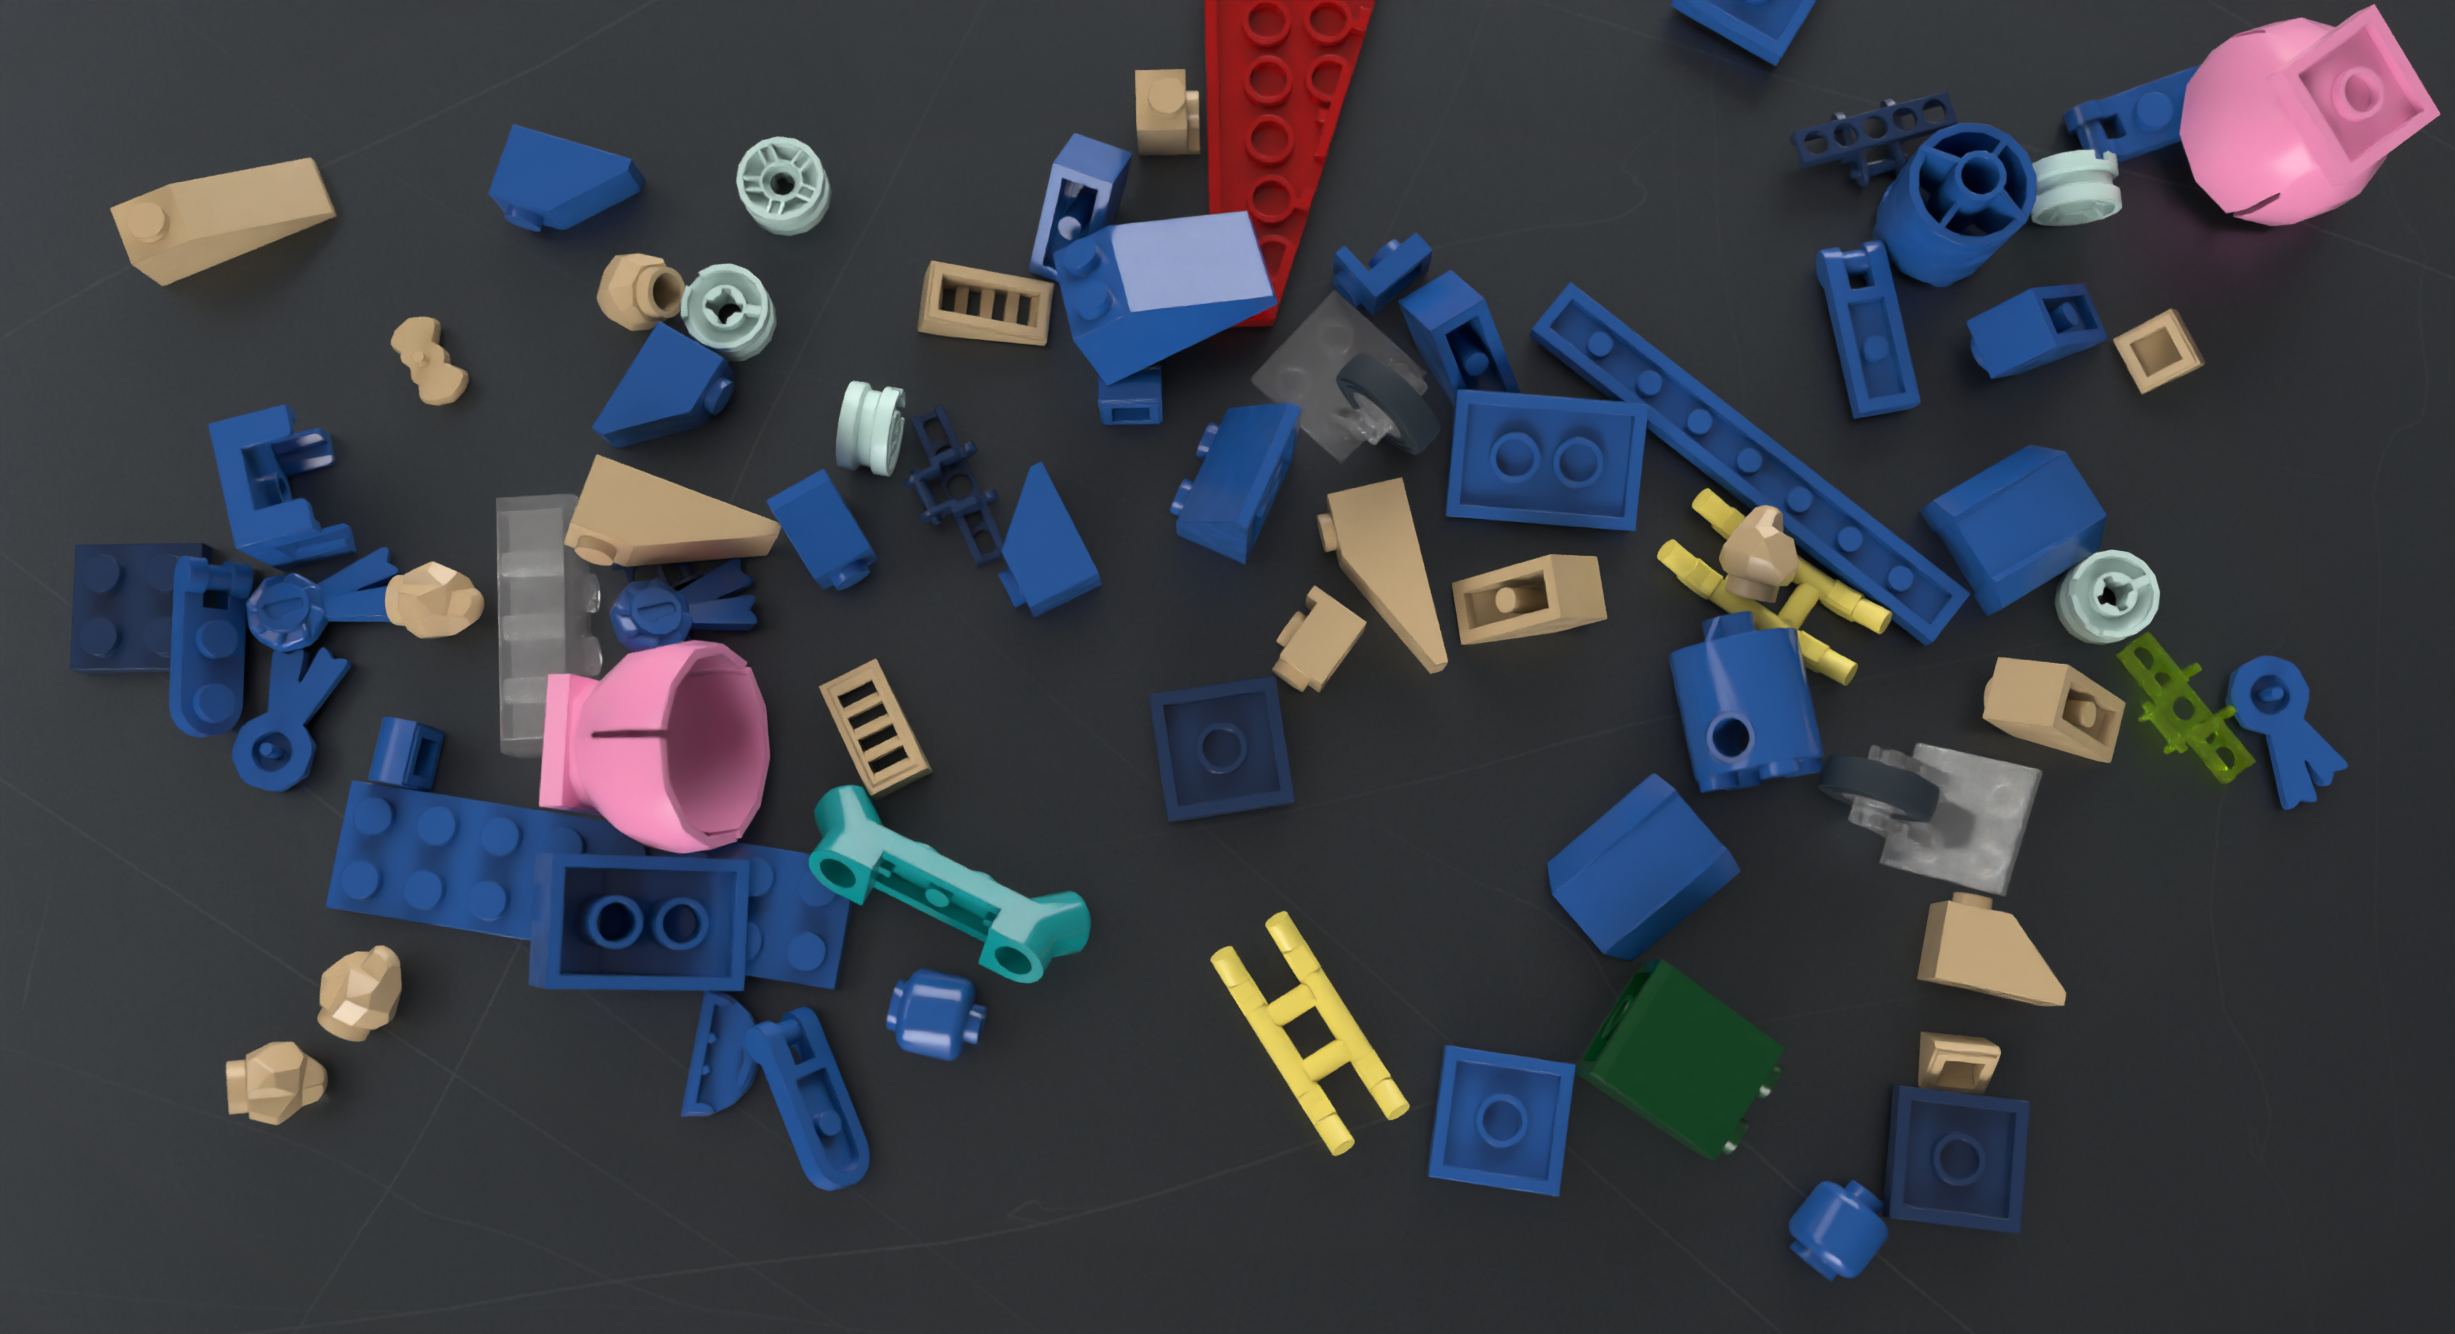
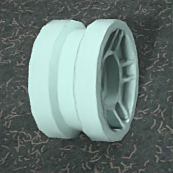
(758, 186)
(2075, 188)
(744, 332)
(870, 428)
(2099, 624)

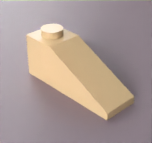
(219, 217)
(651, 521)
(1383, 559)

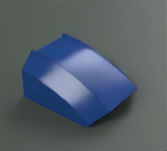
(2018, 524)
(1639, 870)

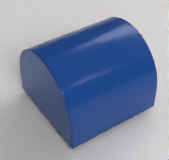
(1133, 398)
(406, 754)

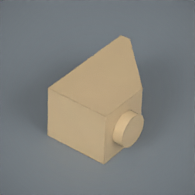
(1529, 599)
(2053, 707)
(1985, 953)

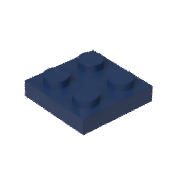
(126, 606)
(1221, 749)
(1956, 1159)

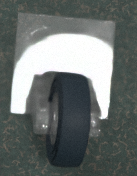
(1349, 383)
(1951, 810)

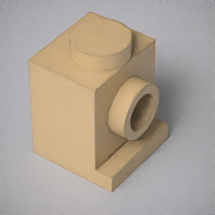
(1166, 114)
(1318, 642)

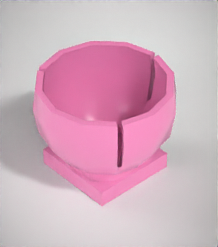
(2300, 115)
(660, 746)

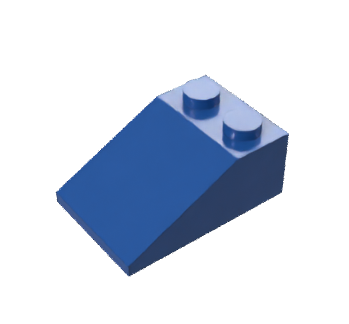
(1160, 287)
(1238, 478)
(638, 922)

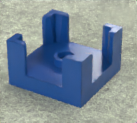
(254, 465)

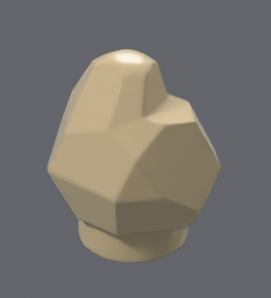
(640, 291)
(1759, 556)
(433, 601)
(360, 993)
(274, 1082)

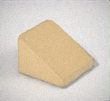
(2159, 351)

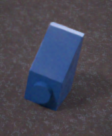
(558, 180)
(1079, 198)
(2035, 329)
(1457, 337)
(665, 390)
(824, 531)
(1045, 550)

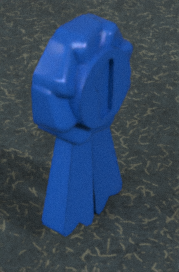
(293, 611)
(658, 616)
(2273, 702)
(277, 747)

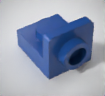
(1391, 273)

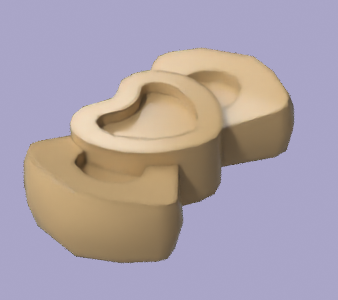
(429, 363)

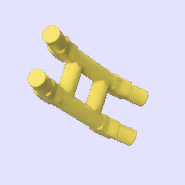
(1811, 587)
(1349, 1042)

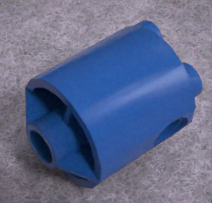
(1956, 203)
(1746, 705)

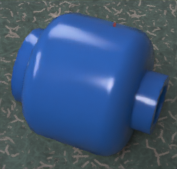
(936, 1014)
(1838, 1229)

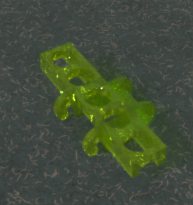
(2188, 729)

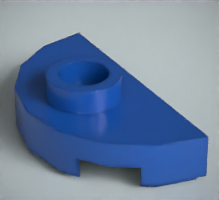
(720, 1061)

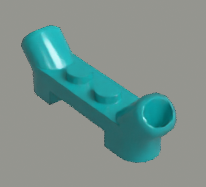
(1016, 930)

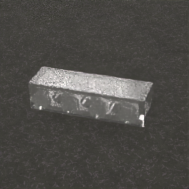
(541, 614)

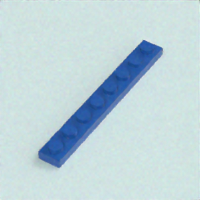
(1750, 464)

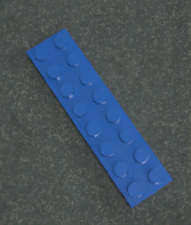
(475, 870)

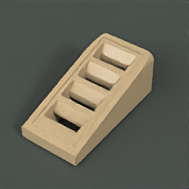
(983, 327)
(898, 774)

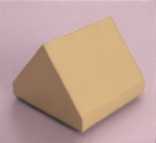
(1956, 1062)

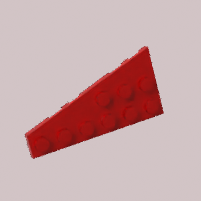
(1272, 113)

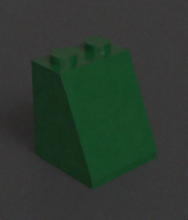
(1681, 1059)

